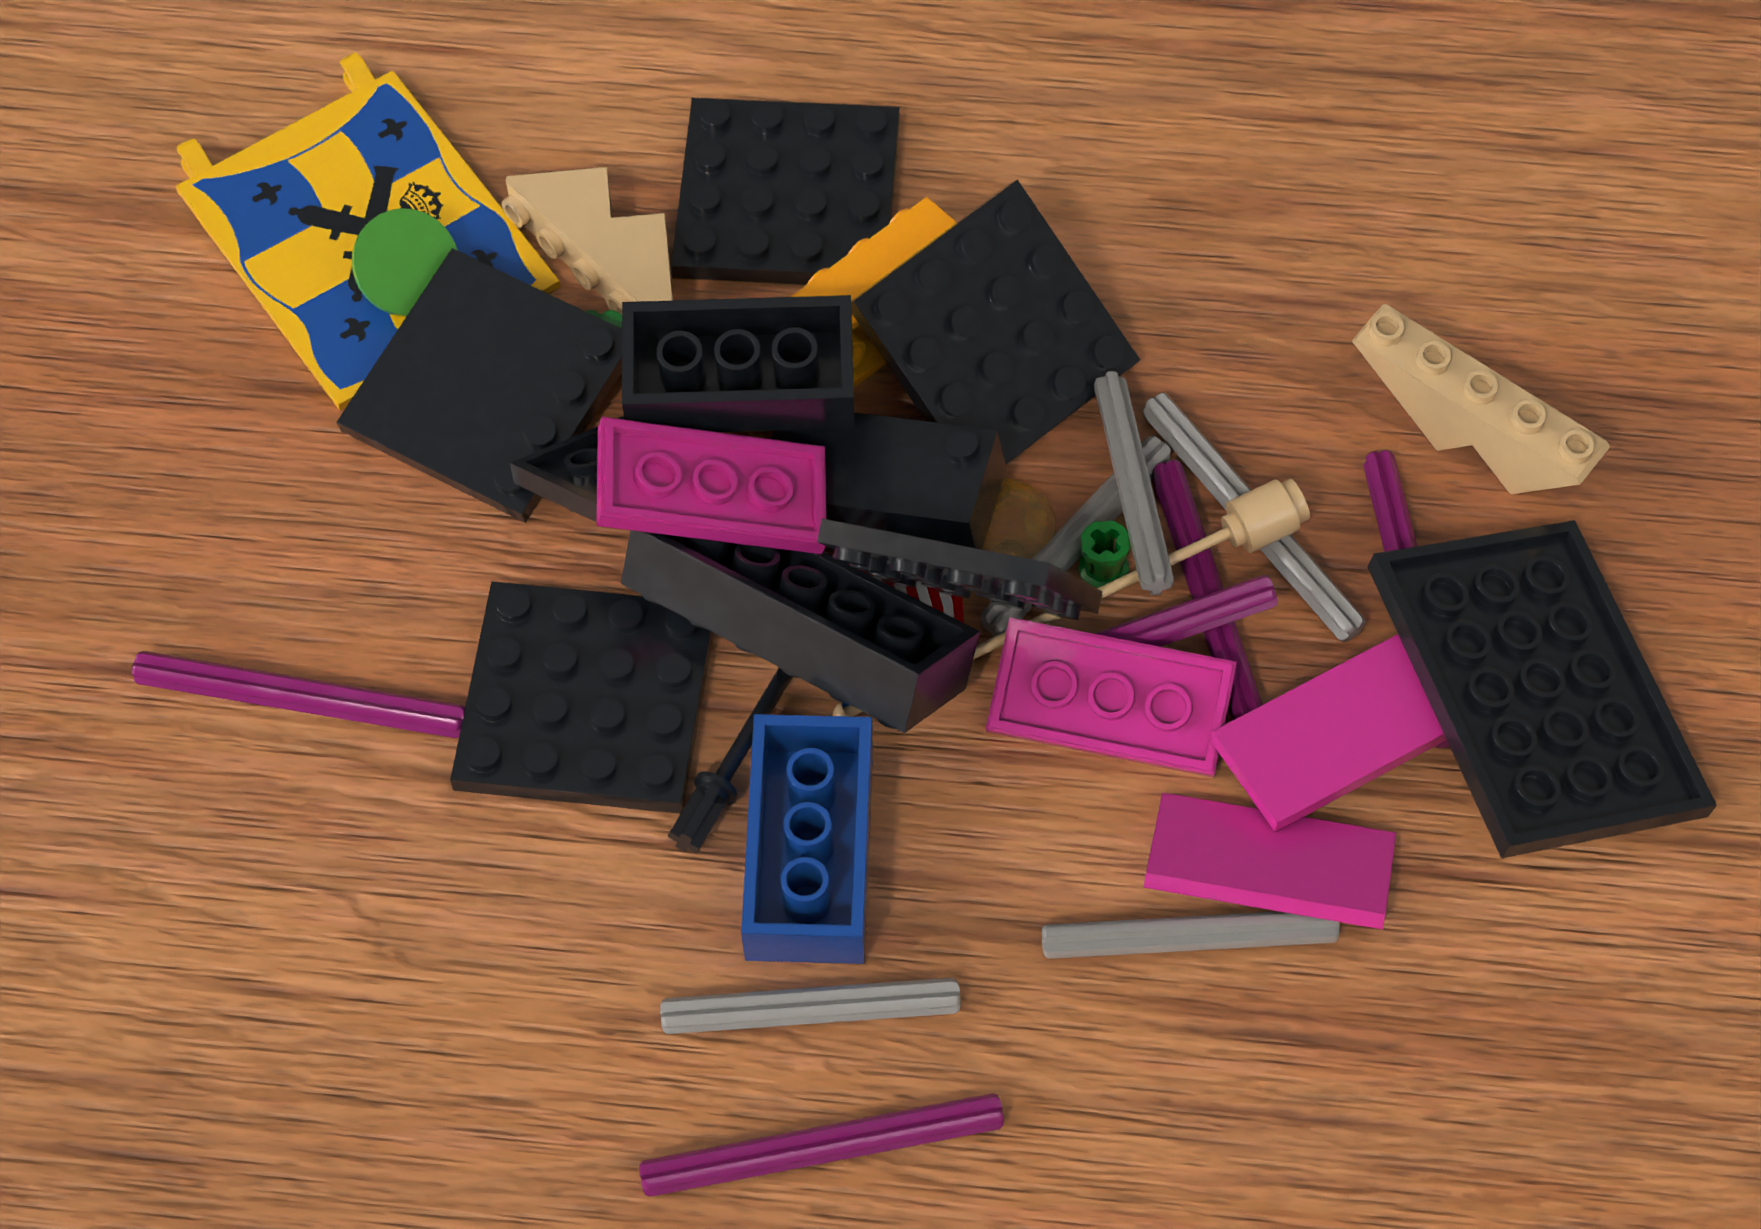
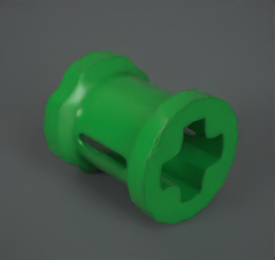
(1102, 554)

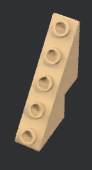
(574, 221)
(1469, 404)

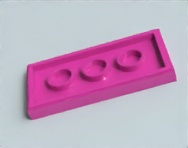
(710, 485)
(1110, 697)
(1330, 734)
(1300, 870)

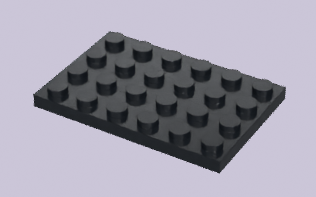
(1540, 688)

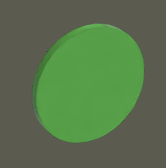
(399, 257)

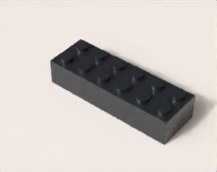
(811, 621)

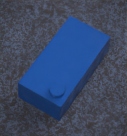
(808, 839)

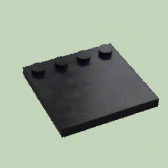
(484, 380)

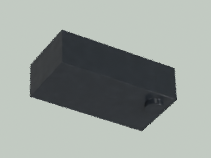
(739, 363)
(910, 476)

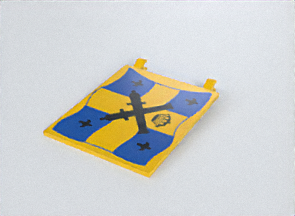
(303, 195)

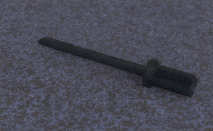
(714, 790)

